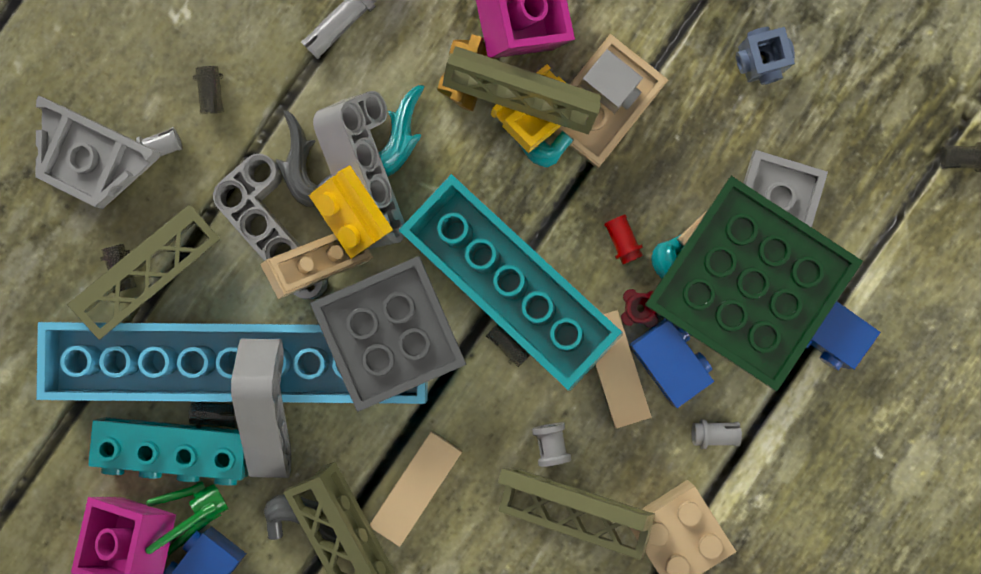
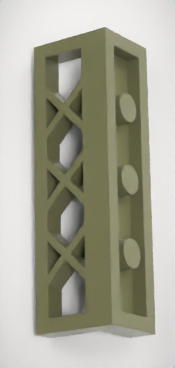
(521, 90)
(134, 261)
(577, 499)
(342, 513)

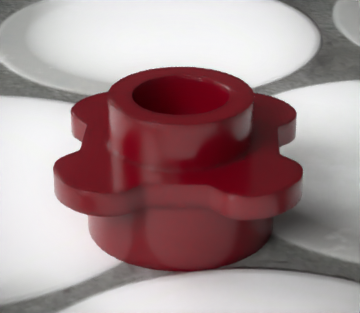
(632, 315)

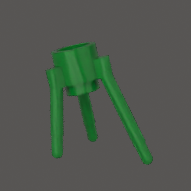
(206, 505)

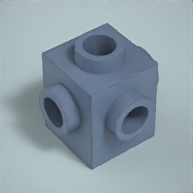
(771, 44)

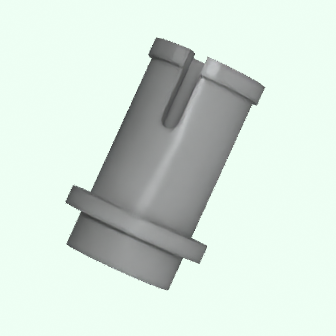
(163, 142)
(716, 434)

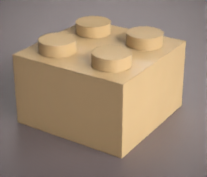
(684, 533)

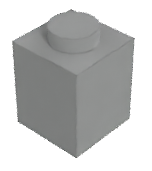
(613, 81)

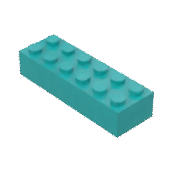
(511, 282)

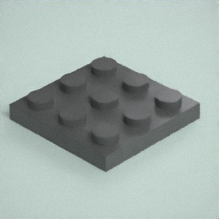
(388, 333)

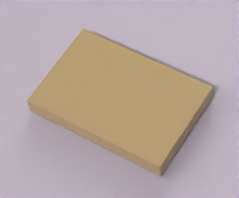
(612, 127)

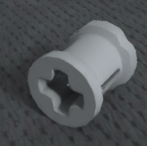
(551, 444)

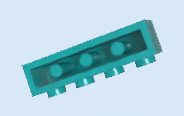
(167, 449)

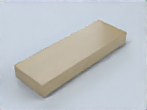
(309, 265)
(621, 381)
(415, 488)

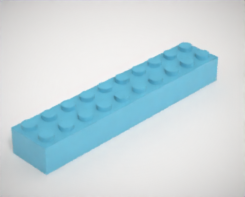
(183, 363)

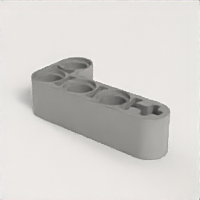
(347, 141)
(252, 207)
(260, 407)

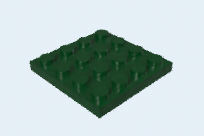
(753, 283)

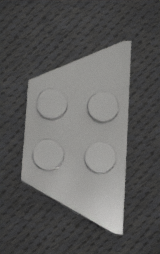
(86, 155)

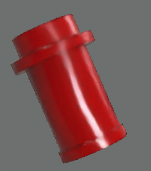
(623, 239)

